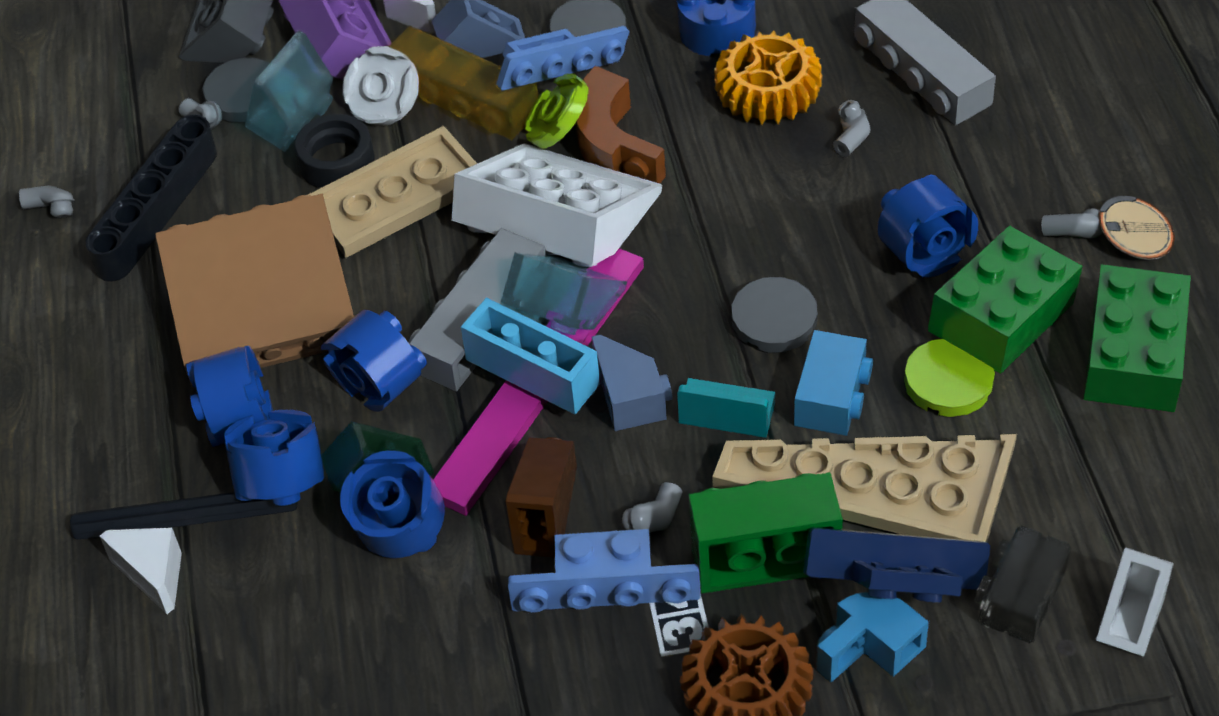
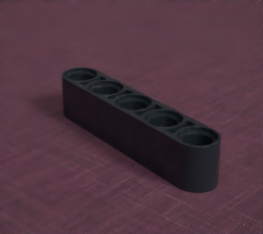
(151, 198)

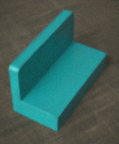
(725, 407)

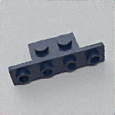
(897, 562)

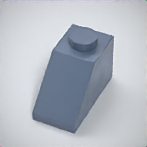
(477, 27)
(630, 384)

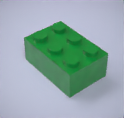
(1004, 298)
(1138, 338)
(759, 529)

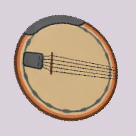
(1136, 227)

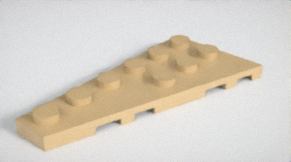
(889, 481)

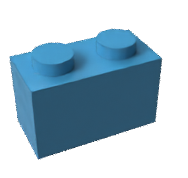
(831, 383)

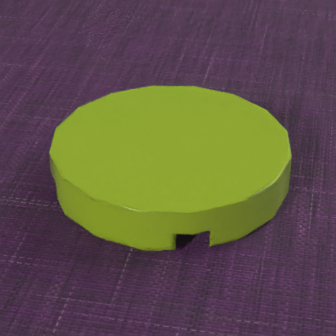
(556, 111)
(947, 379)

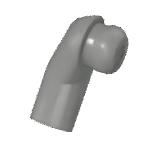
(209, 110)
(855, 128)
(57, 198)
(1077, 225)
(655, 514)

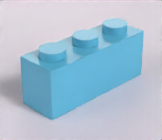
(530, 355)

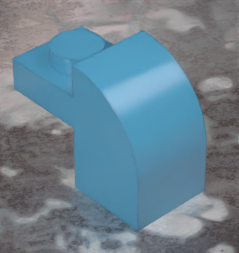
(875, 626)

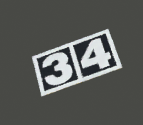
(678, 624)

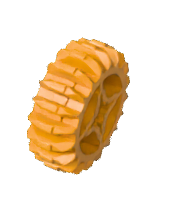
(768, 77)

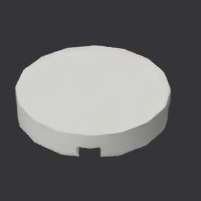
(381, 86)

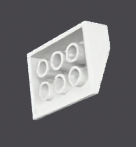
(554, 201)

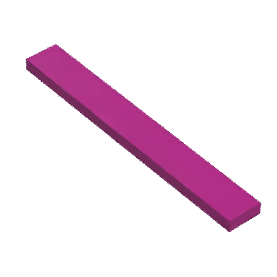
(511, 414)

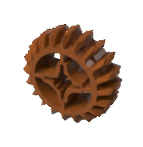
(748, 660)

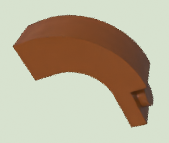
(603, 141)

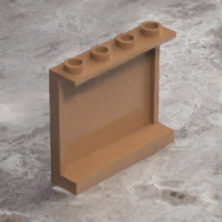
(256, 282)

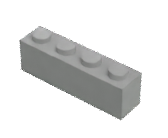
(925, 58)
(441, 335)

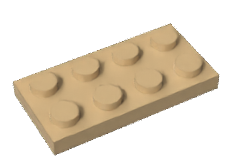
(394, 190)

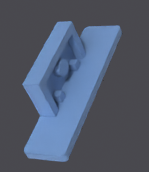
(558, 54)
(603, 572)

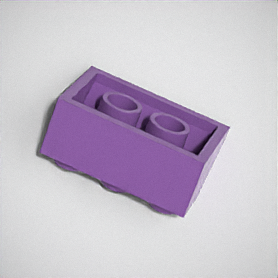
(337, 29)

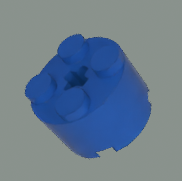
(712, 24)
(926, 225)
(373, 358)
(228, 391)
(274, 456)
(393, 505)

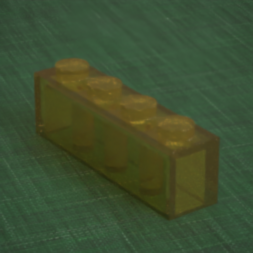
(465, 84)

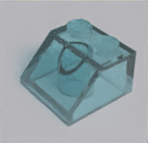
(289, 93)
(560, 292)

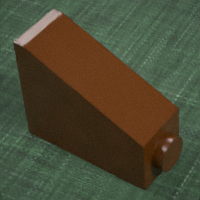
(541, 495)

